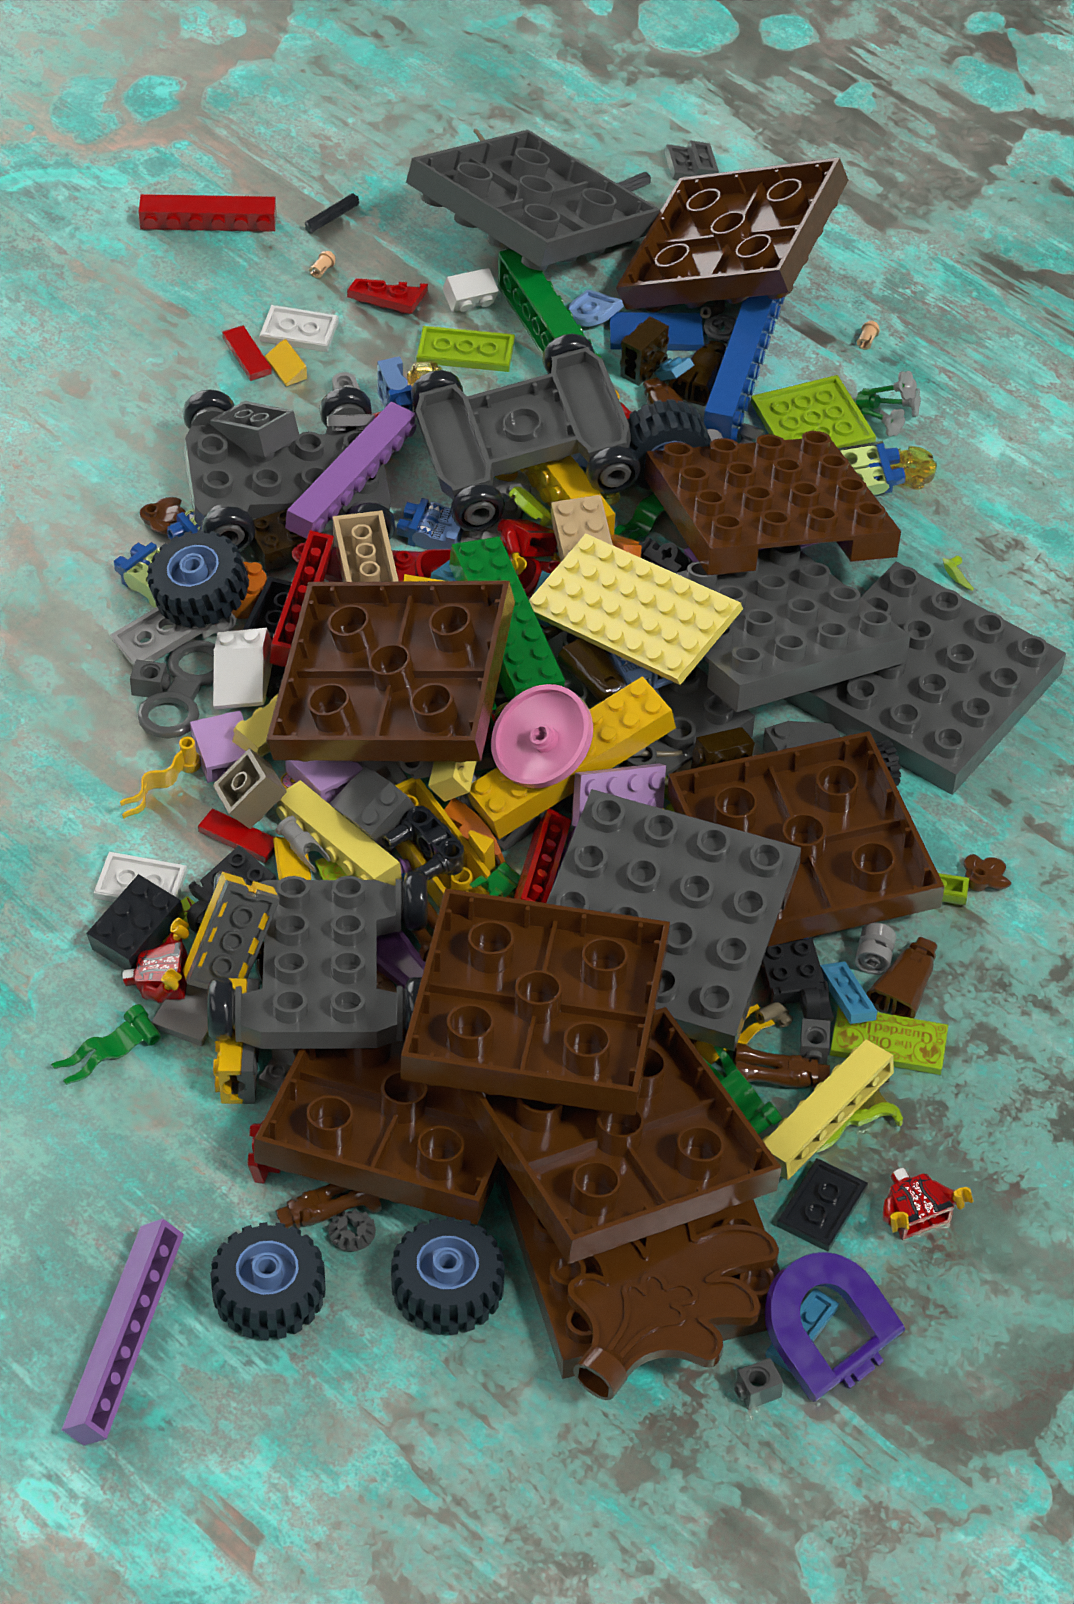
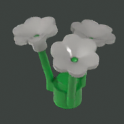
(906, 385)

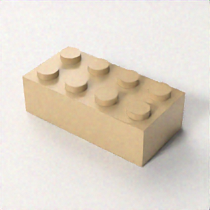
(576, 518)
(363, 548)

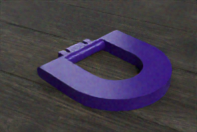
(793, 1342)

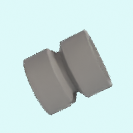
(875, 948)

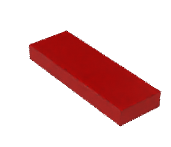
(247, 352)
(234, 833)

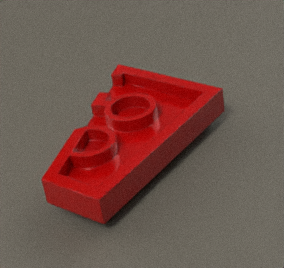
(396, 297)

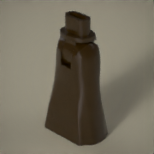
(698, 381)
(592, 667)

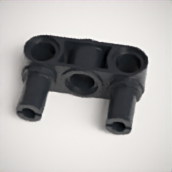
(433, 839)

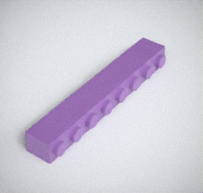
(351, 470)
(122, 1333)

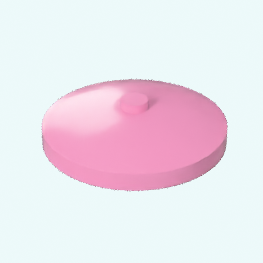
(542, 736)

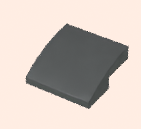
(690, 160)

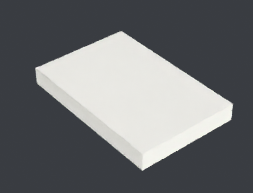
(299, 328)
(122, 869)

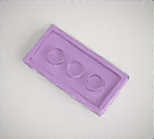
(635, 783)

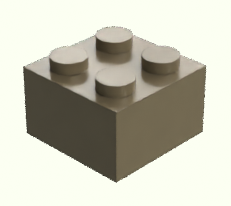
(249, 788)

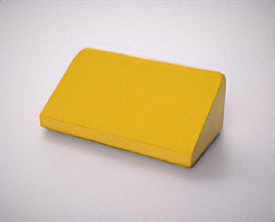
(286, 363)
(484, 848)
(288, 862)

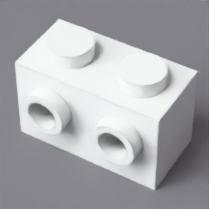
(470, 290)

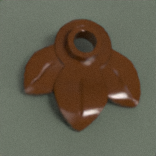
(161, 514)
(985, 873)

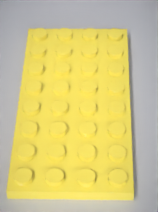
(634, 608)

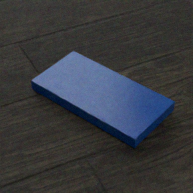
(684, 328)

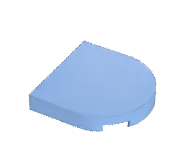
(594, 308)

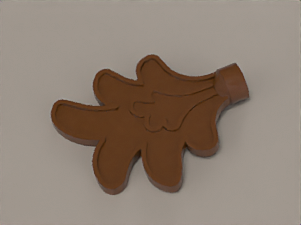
(666, 1299)

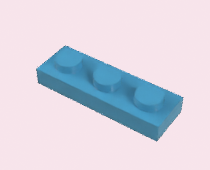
(848, 993)
(814, 1315)

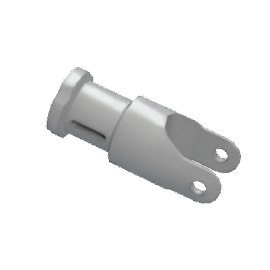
(300, 841)

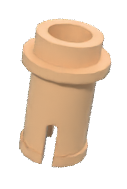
(325, 261)
(869, 330)

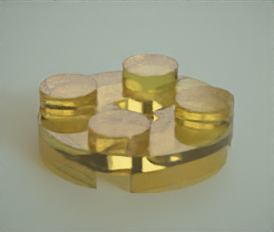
(924, 470)

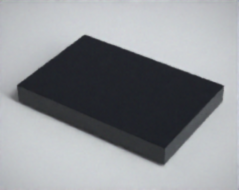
(822, 1204)

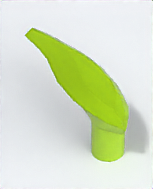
(955, 573)

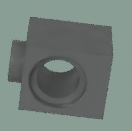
(149, 678)
(818, 1033)
(764, 1374)

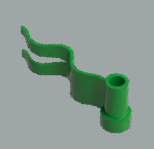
(643, 518)
(500, 882)
(115, 1045)
(745, 1096)

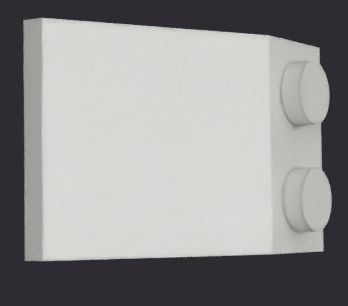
(241, 668)

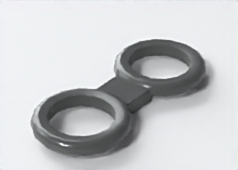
(181, 692)

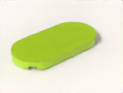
(531, 505)

